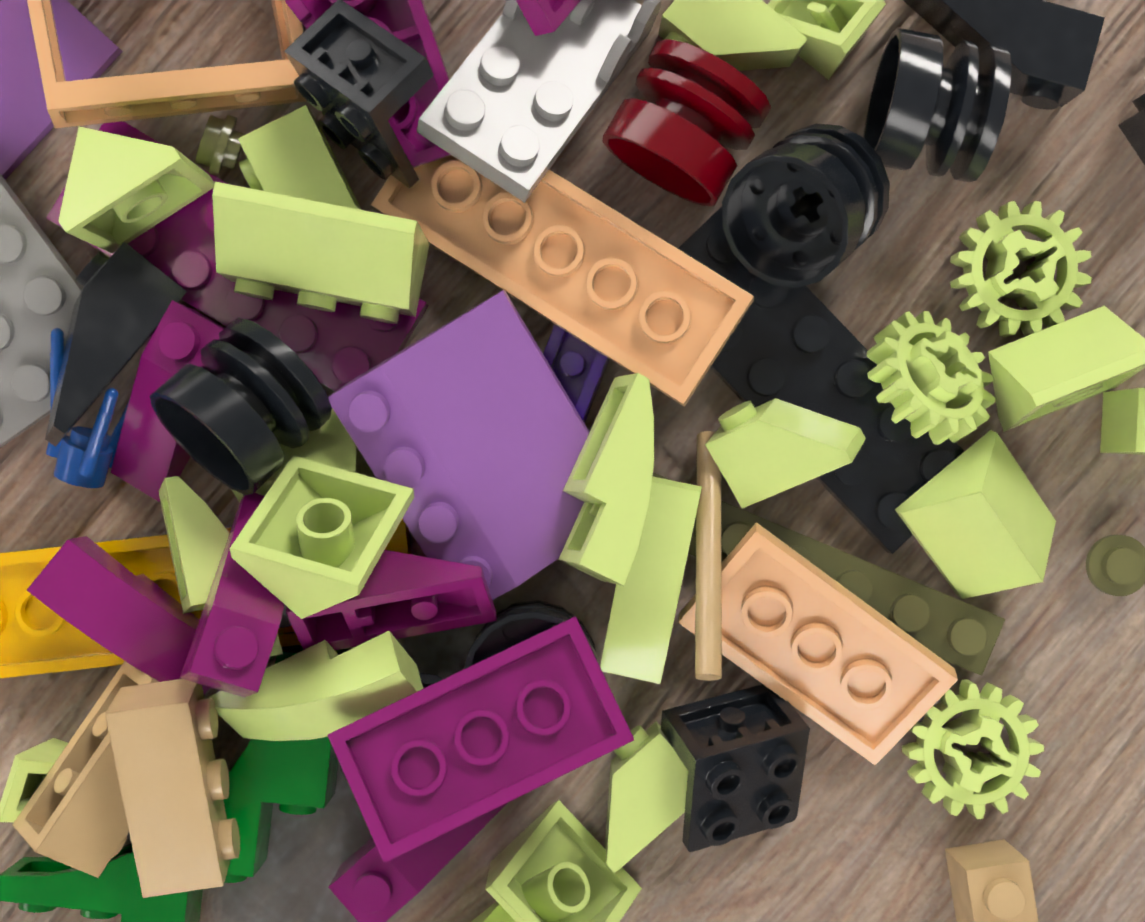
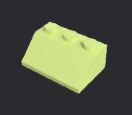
(318, 252)

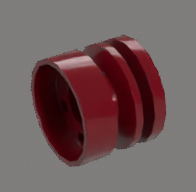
(689, 118)

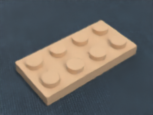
(823, 646)

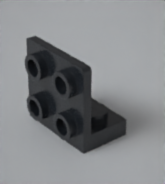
(358, 83)
(741, 764)

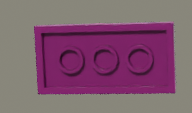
(479, 739)

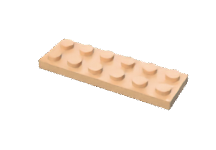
(579, 269)

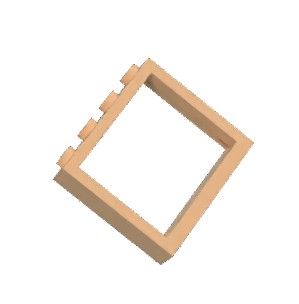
(162, 92)

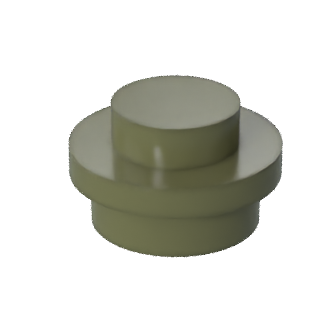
(219, 144)
(1116, 565)

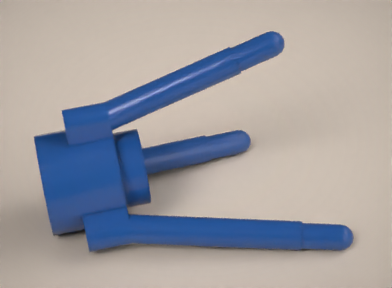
(87, 452)

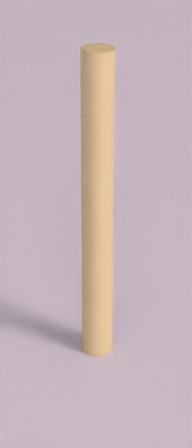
(708, 565)

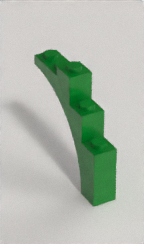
(289, 773)

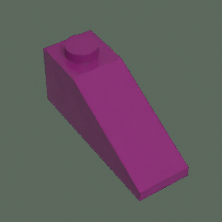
(145, 447)
(405, 597)
(236, 623)
(379, 889)

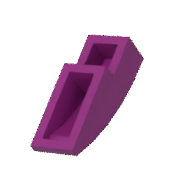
(117, 609)

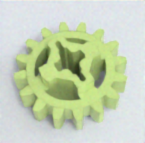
(1037, 286)
(930, 377)
(968, 772)

